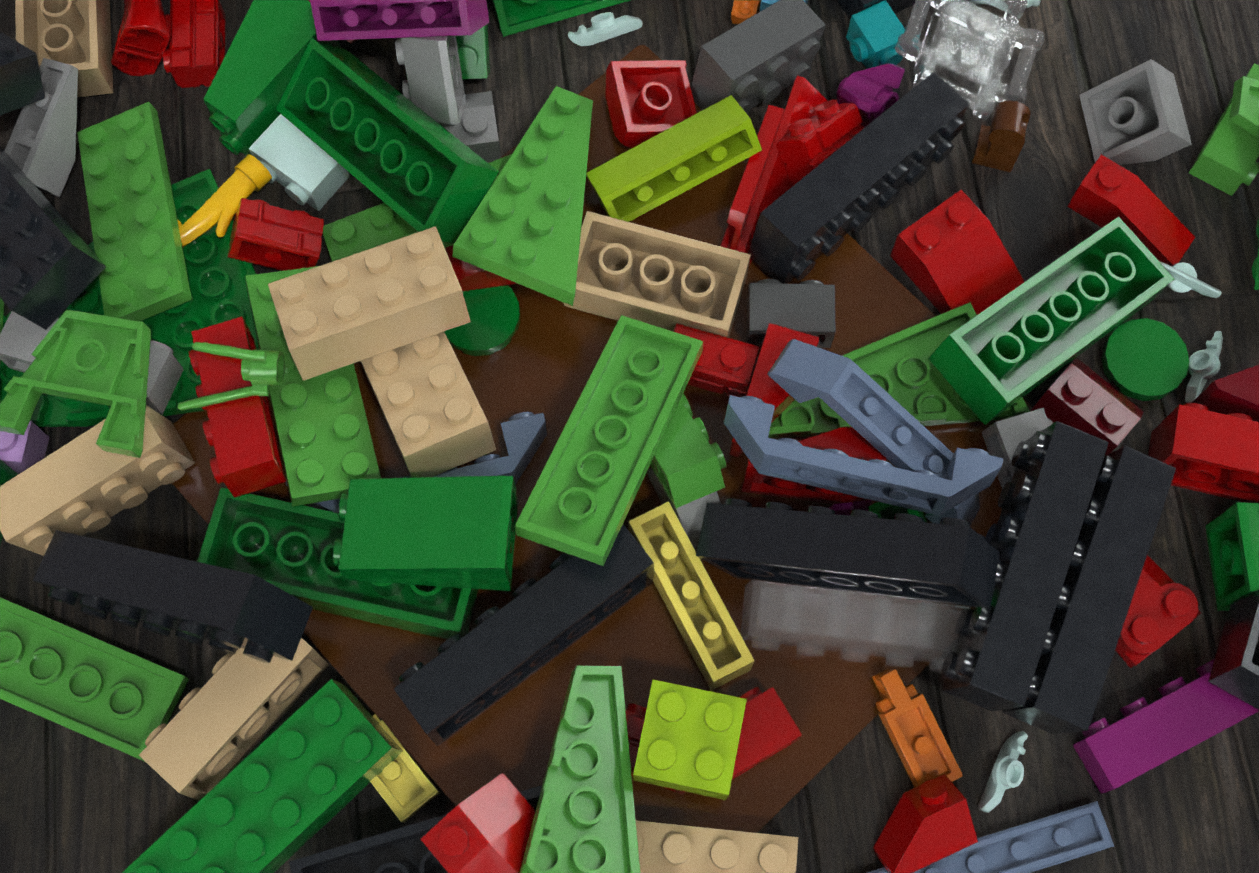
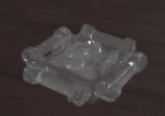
(972, 49)

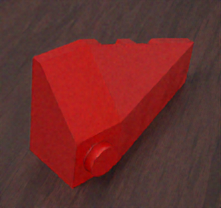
(484, 831)

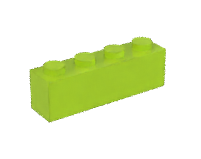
(675, 160)

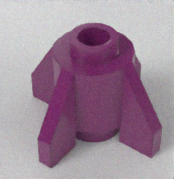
(871, 90)

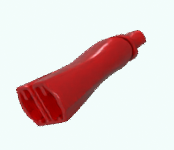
(141, 38)

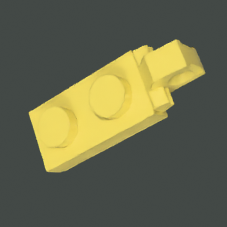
(403, 782)

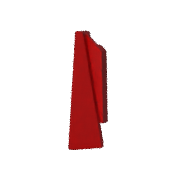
(765, 171)

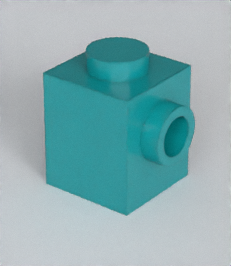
(875, 35)

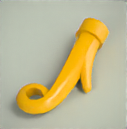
(221, 207)

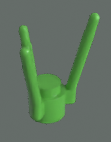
(259, 367)

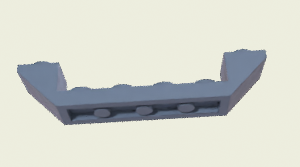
(837, 380)
(522, 438)
(834, 470)

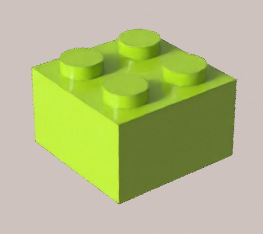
(689, 739)

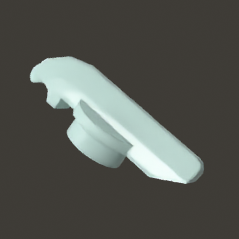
(604, 28)
(1186, 279)
(1203, 366)
(1006, 772)

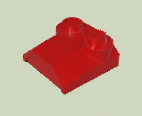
(647, 98)
(1155, 614)

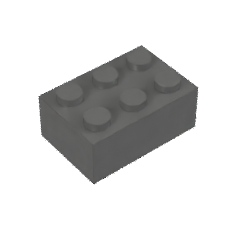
(758, 56)

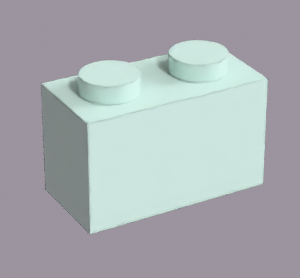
(298, 164)

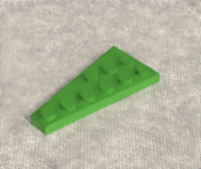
(535, 207)
(905, 373)
(587, 791)

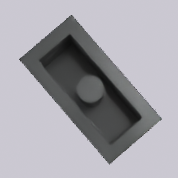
(800, 307)

